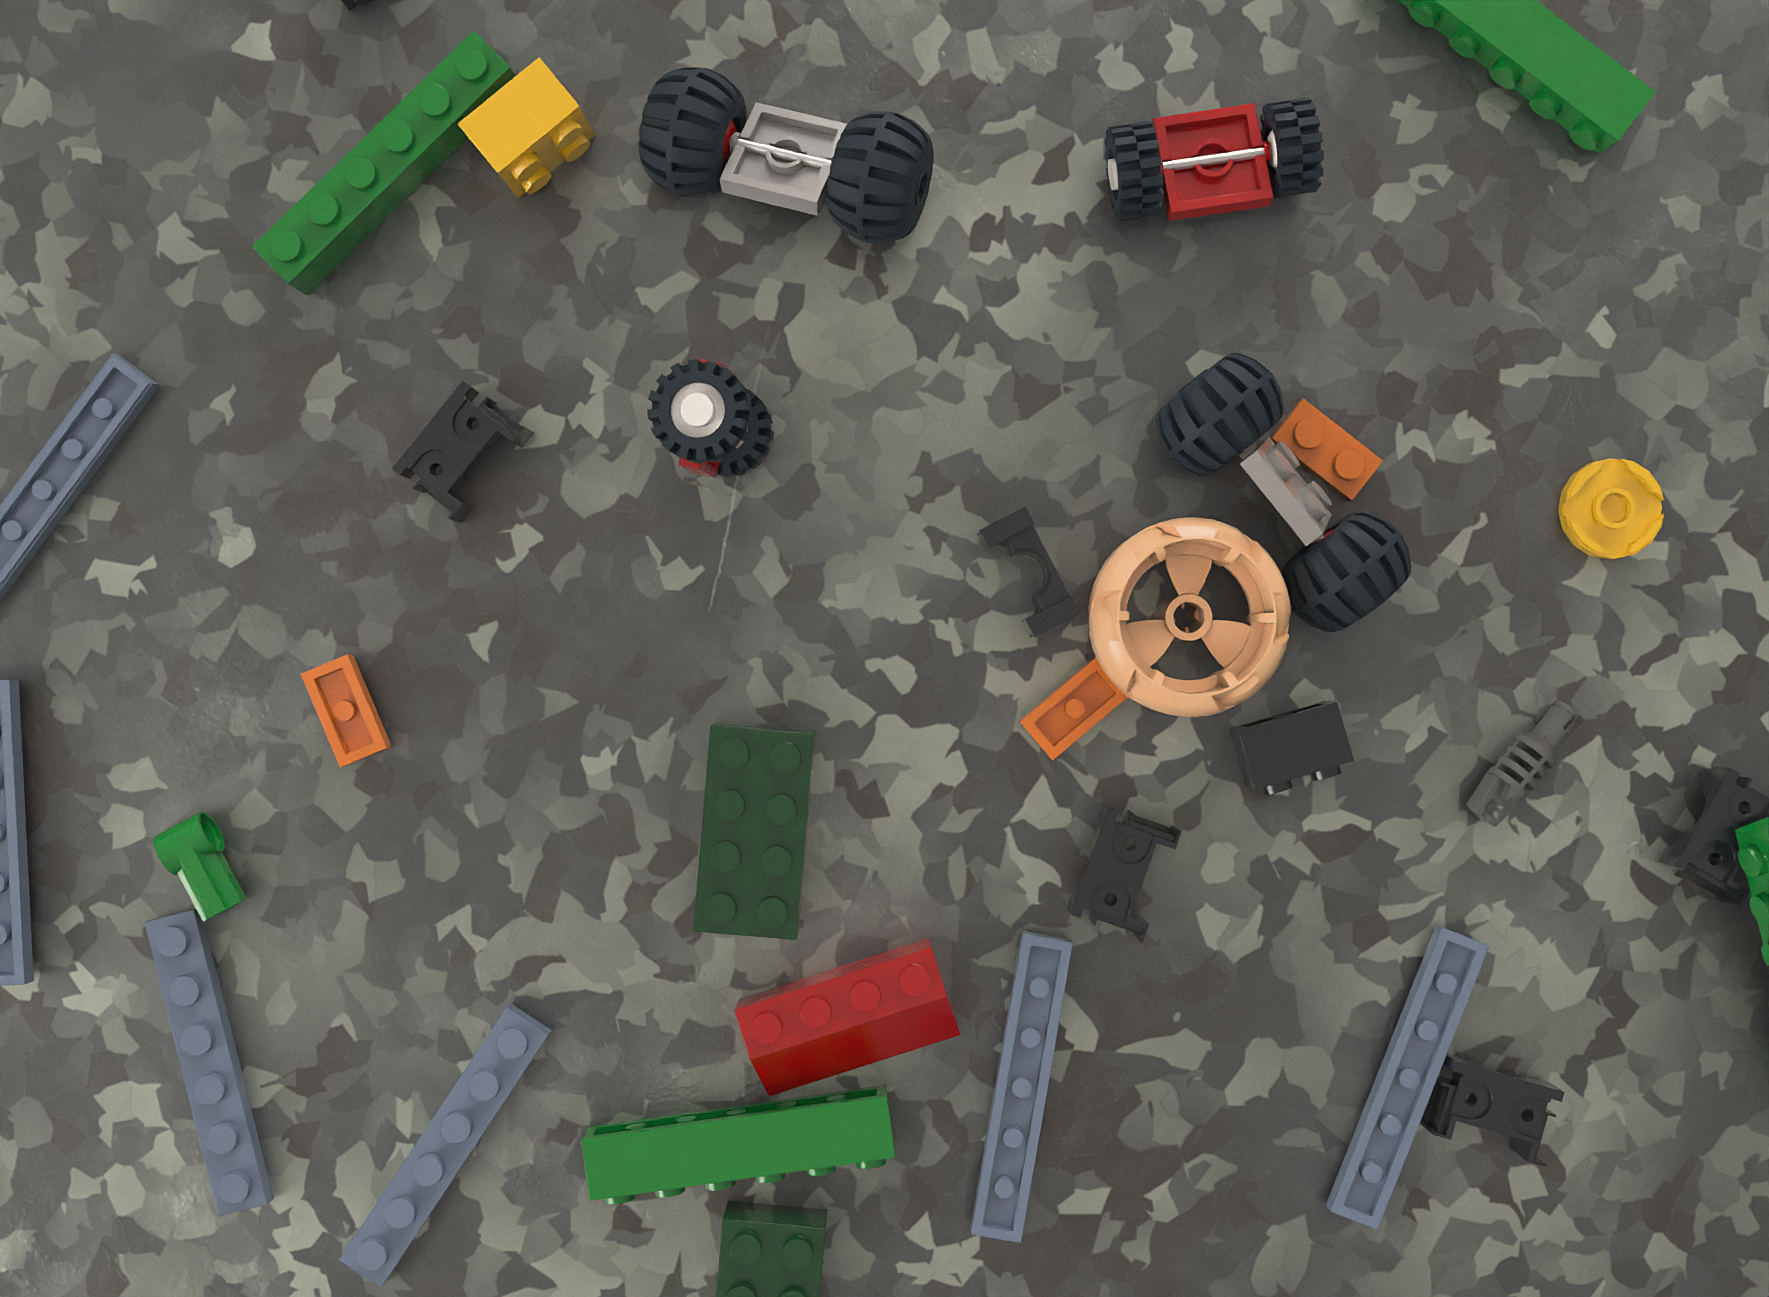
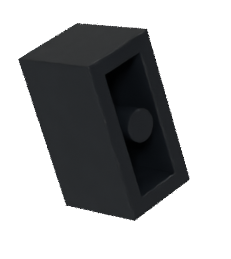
(1292, 746)

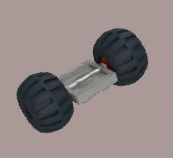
(869, 170)
(1340, 569)

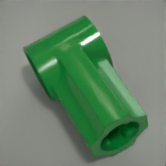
(195, 855)

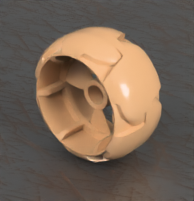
(1245, 651)

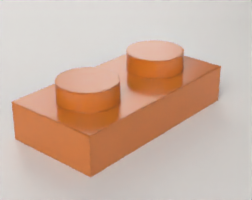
(1327, 450)
(1072, 709)
(346, 710)

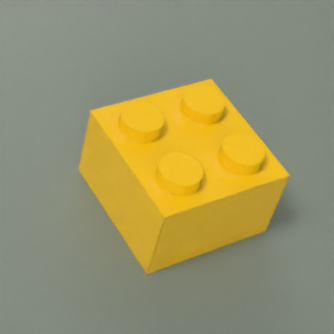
(529, 129)

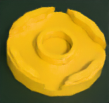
(1611, 508)

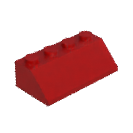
(846, 1017)

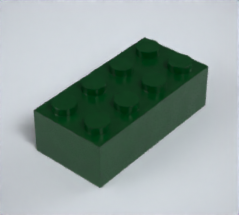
(754, 831)
(771, 1251)

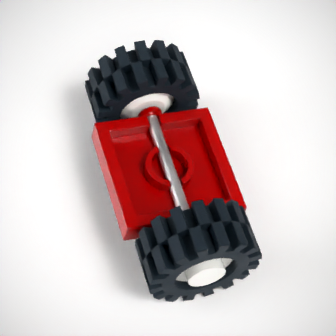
(1214, 160)
(710, 419)

